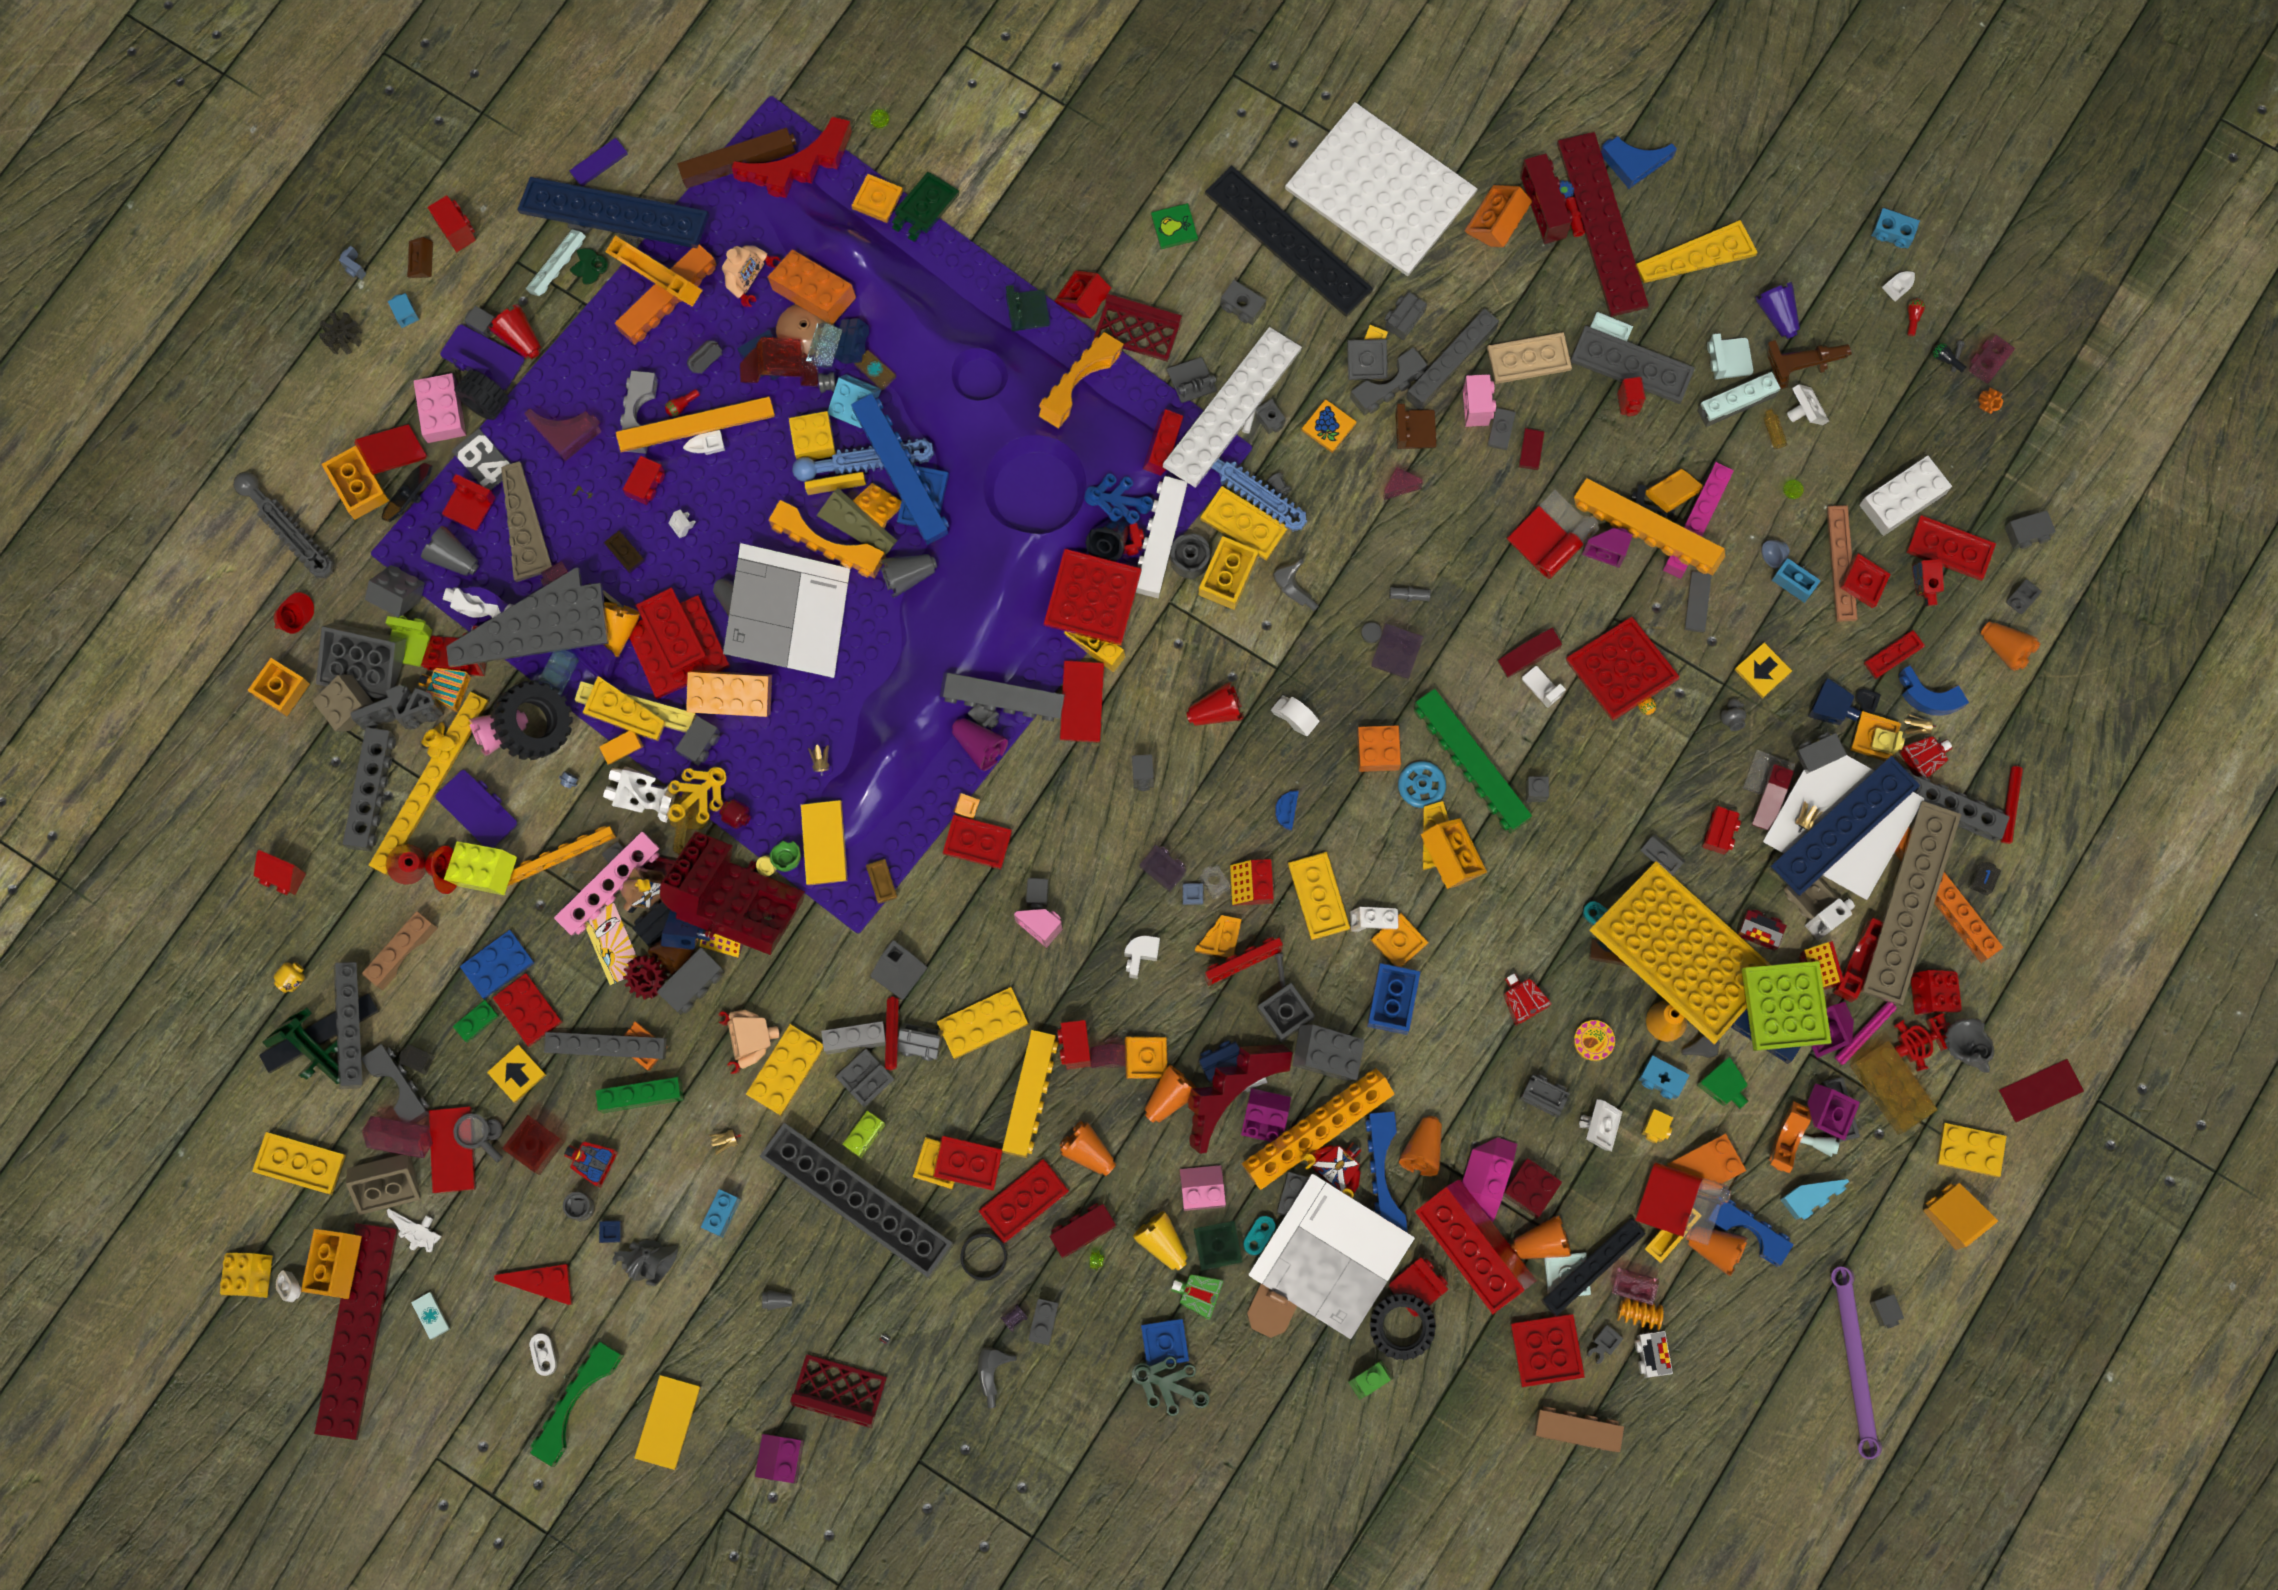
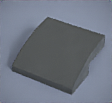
(864, 1077)

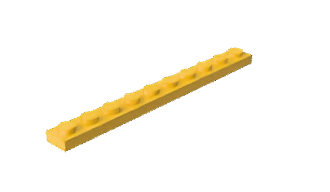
(429, 782)

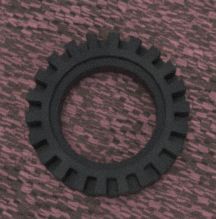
(1391, 1349)

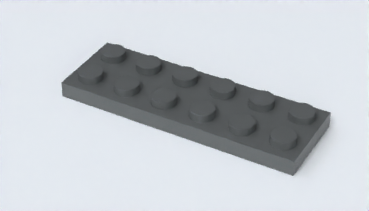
(1626, 360)

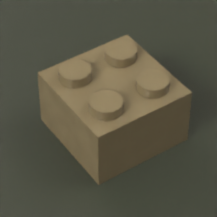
(341, 699)

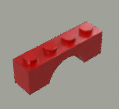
(1859, 962)

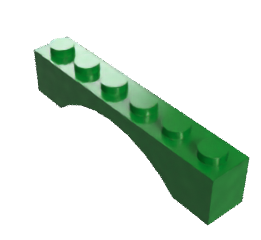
(552, 1442)

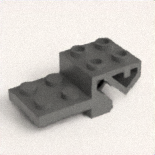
(403, 705)

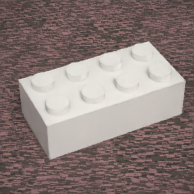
(1905, 495)

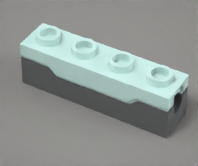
(1738, 399)

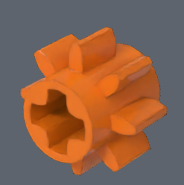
(1990, 400)

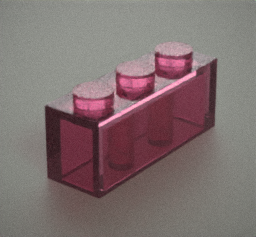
(397, 1137)

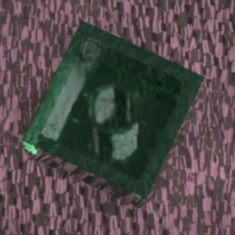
(1217, 1246)

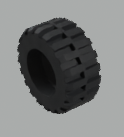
(553, 708)

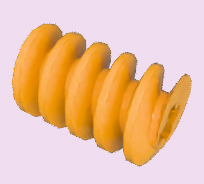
(1640, 1312)

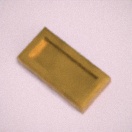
(881, 881)

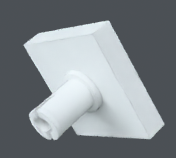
(1808, 406)
(1602, 1125)

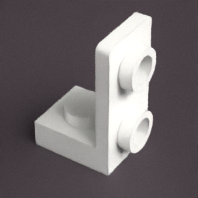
(1543, 687)
(1373, 918)

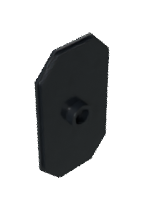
(407, 492)

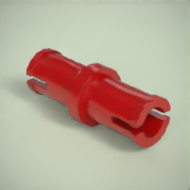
(1576, 225)

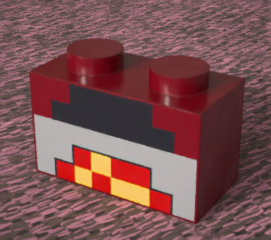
(1761, 930)

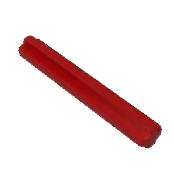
(2012, 802)
(891, 1039)

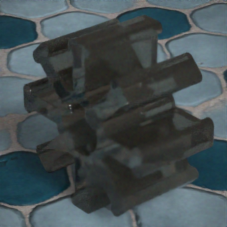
(346, 325)

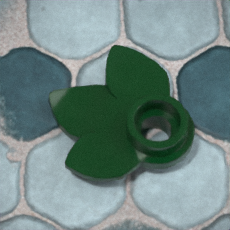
(587, 266)

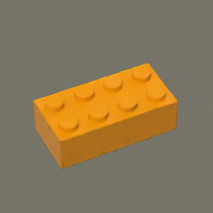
(729, 693)

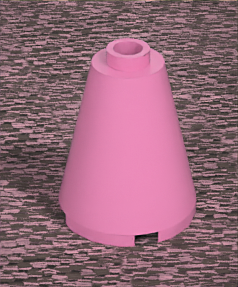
(484, 734)

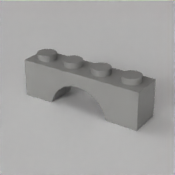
(641, 388)

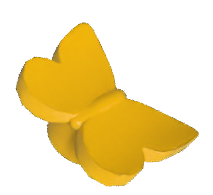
(437, 741)

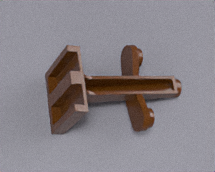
(1787, 363)

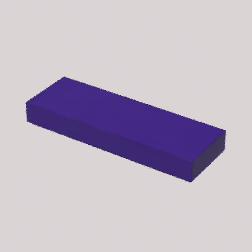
(598, 162)

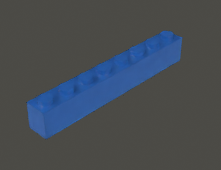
(899, 469)

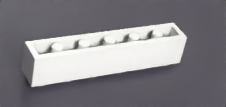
(1161, 536)

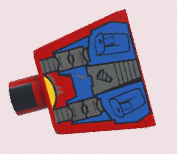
(1925, 574)
(591, 1161)

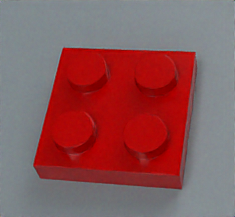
(1865, 580)

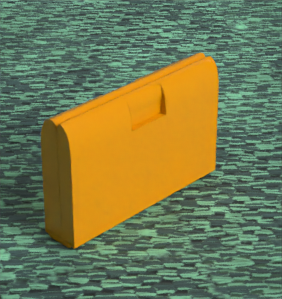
(1674, 490)

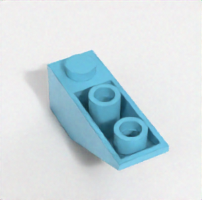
(1806, 1197)

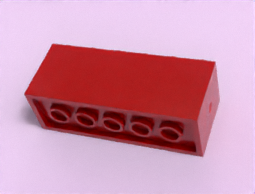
(1475, 1246)

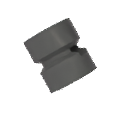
(578, 1206)

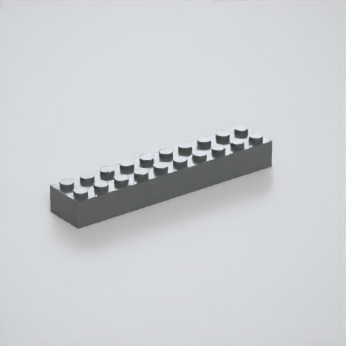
(857, 1200)

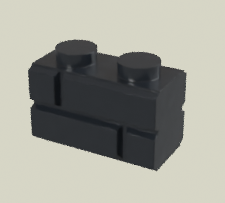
(653, 924)

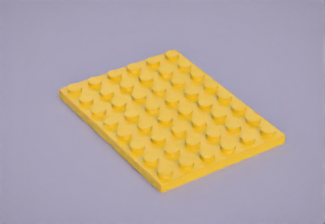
(1680, 950)

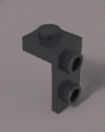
(1638, 497)

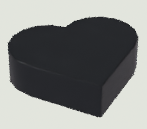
(1867, 700)

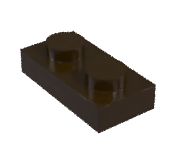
(624, 551)

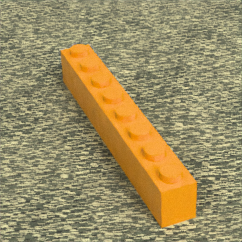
(1649, 527)

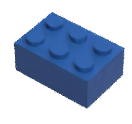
(1393, 999)

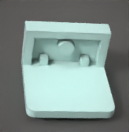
(1729, 357)

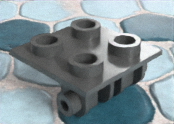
(1192, 380)

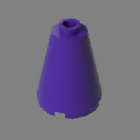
(1781, 309)

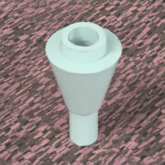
(1824, 1144)

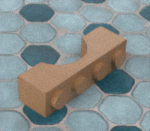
(385, 965)

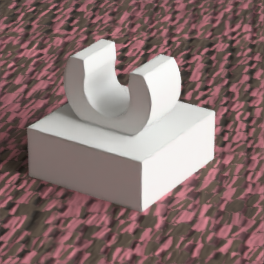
(680, 523)

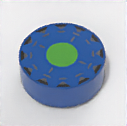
(1566, 188)

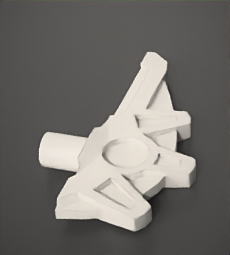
(417, 1234)

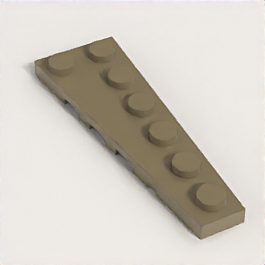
(526, 536)

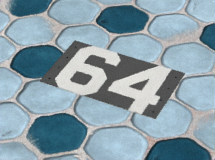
(481, 459)

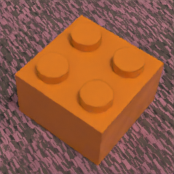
(1378, 748)

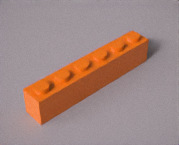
(658, 302)

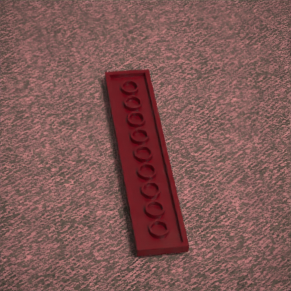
(1603, 224)
(356, 1335)

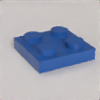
(1164, 1340)

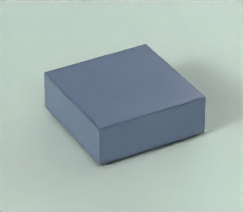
(1192, 893)

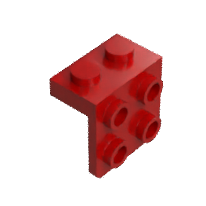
(1935, 992)
(1420, 1281)

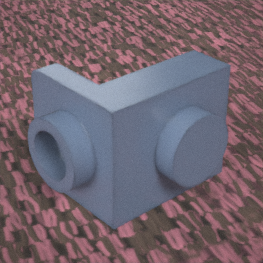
(351, 268)

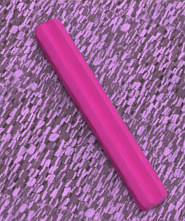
(1865, 1033)

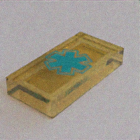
(875, 370)

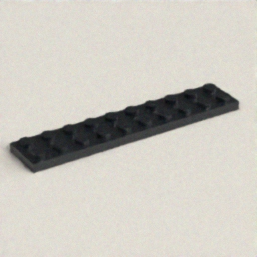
(1289, 241)

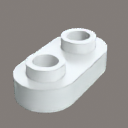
(288, 1286)
(542, 1355)

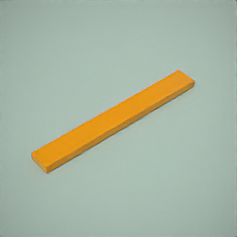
(694, 424)

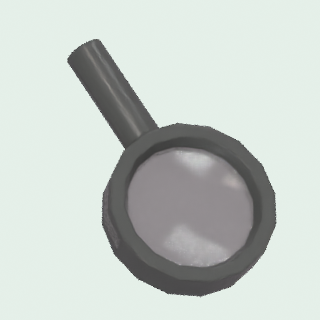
(473, 1132)

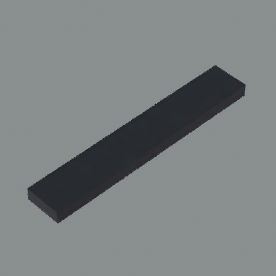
(319, 1032)
(1593, 1267)

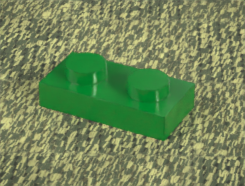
(475, 1021)

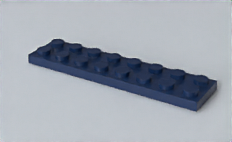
(1845, 826)

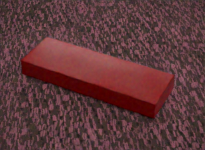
(1894, 654)

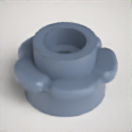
(568, 780)

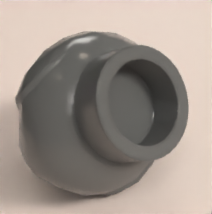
(1735, 716)

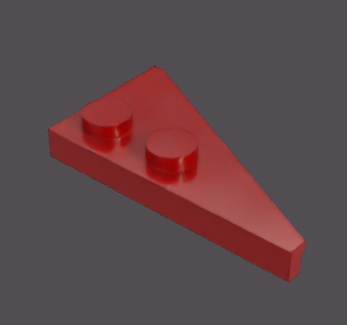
(547, 1282)

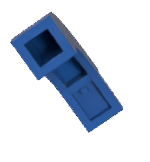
(1928, 701)

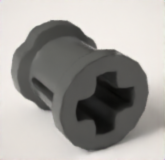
(1279, 484)

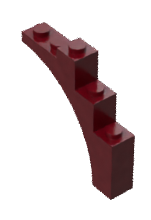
(1228, 1082)

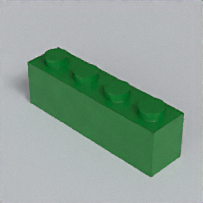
(639, 1095)

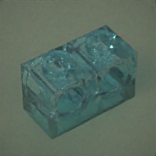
(559, 669)

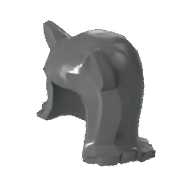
(1970, 1043)

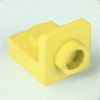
(1887, 741)

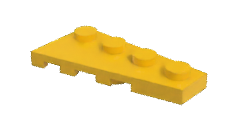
(616, 708)

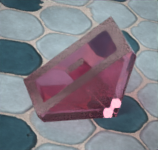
(1401, 483)
(1108, 1056)

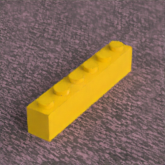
(1029, 1094)

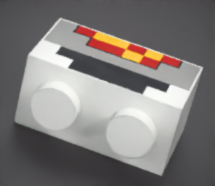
(1653, 1354)

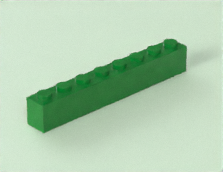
(1472, 761)

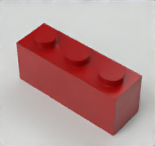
(1162, 441)

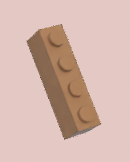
(1578, 1430)

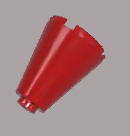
(516, 332)
(1216, 707)
(399, 871)

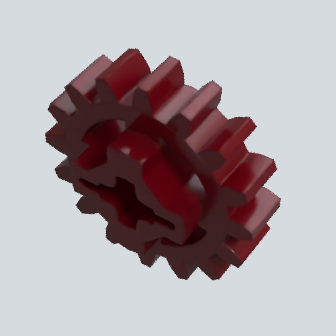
(647, 976)

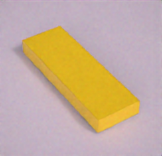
(832, 483)

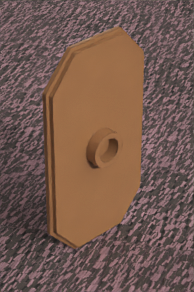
(1270, 1312)

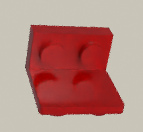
(468, 503)

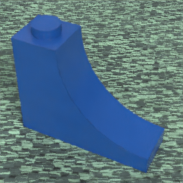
(1632, 163)

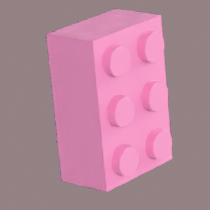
(439, 408)

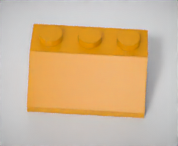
(1453, 853)

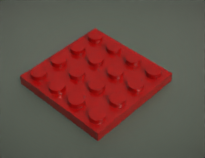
(1092, 597)
(652, 663)
(1622, 668)

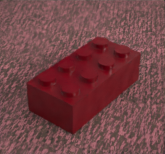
(1546, 198)

